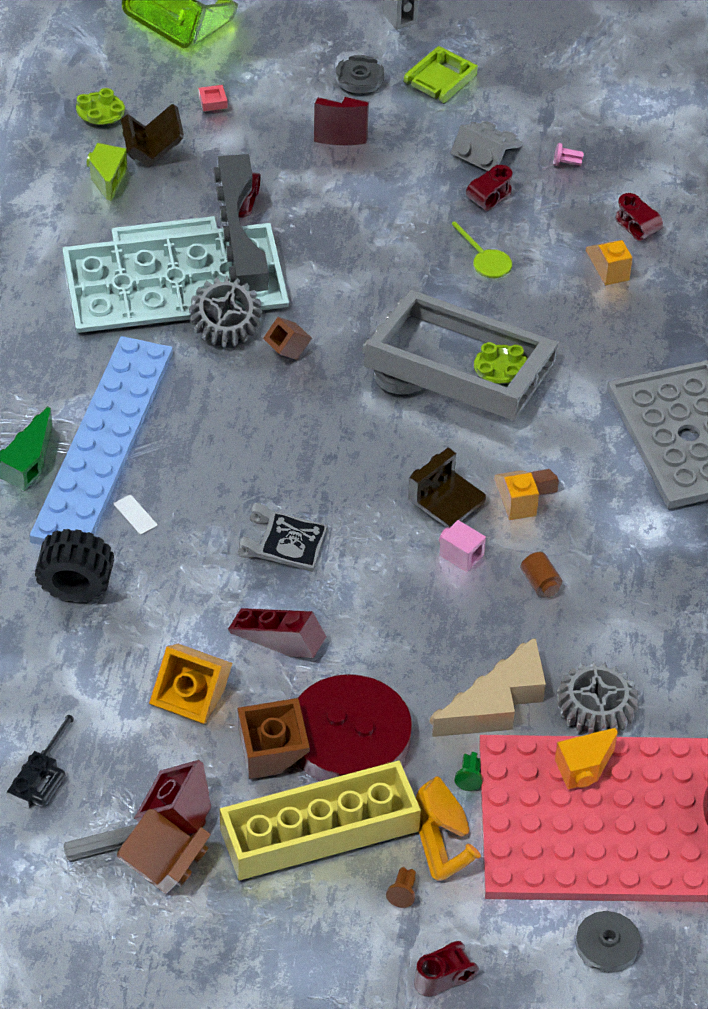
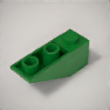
(25, 456)

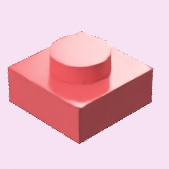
(212, 98)

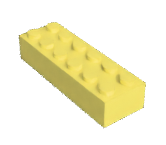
(319, 820)

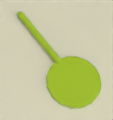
(489, 262)

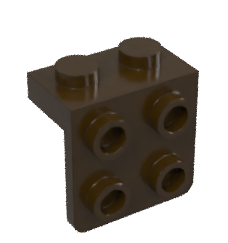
(155, 139)
(442, 491)

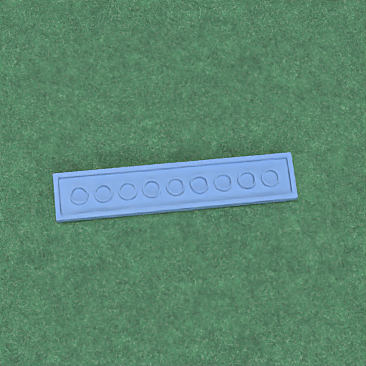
(103, 439)

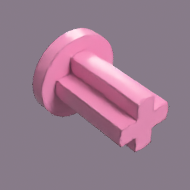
(567, 156)

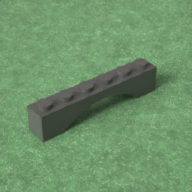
(247, 259)

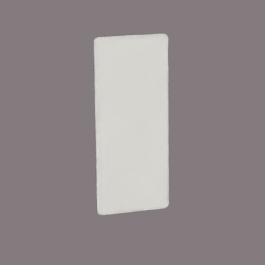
(135, 514)

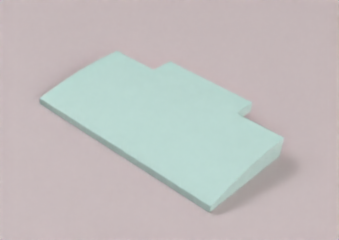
(155, 272)

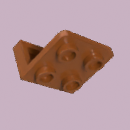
(162, 851)

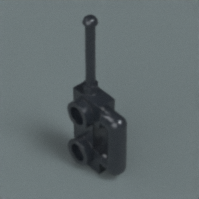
(39, 765)

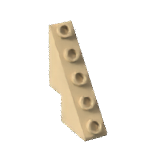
(491, 699)

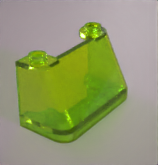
(181, 20)

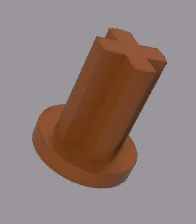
(401, 892)

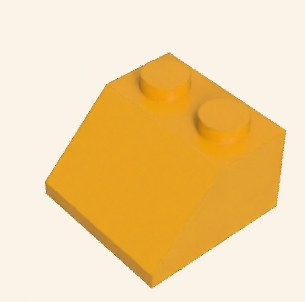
(190, 682)

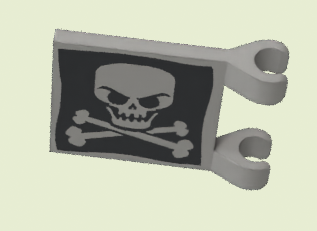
(285, 540)

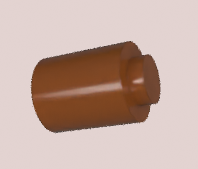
(541, 574)

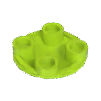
(100, 107)
(499, 362)

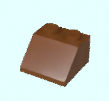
(272, 736)

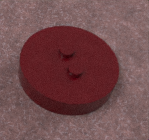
(352, 726)

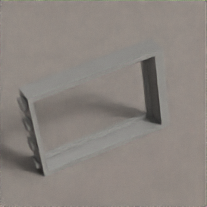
(453, 382)

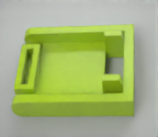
(437, 80)

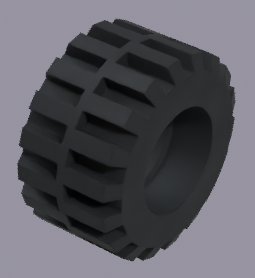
(74, 565)

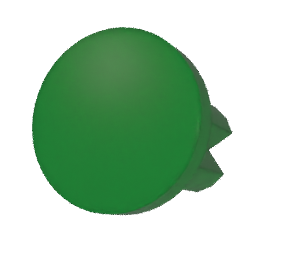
(468, 776)

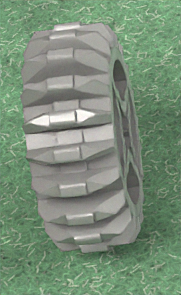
(207, 302)
(597, 698)

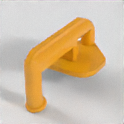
(442, 809)

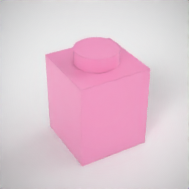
(462, 545)

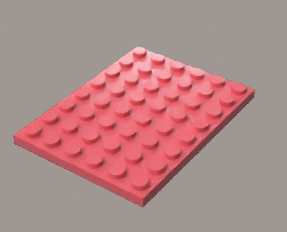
(617, 840)

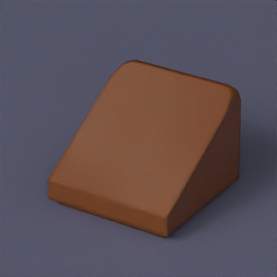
(545, 481)

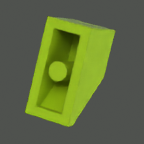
(107, 168)

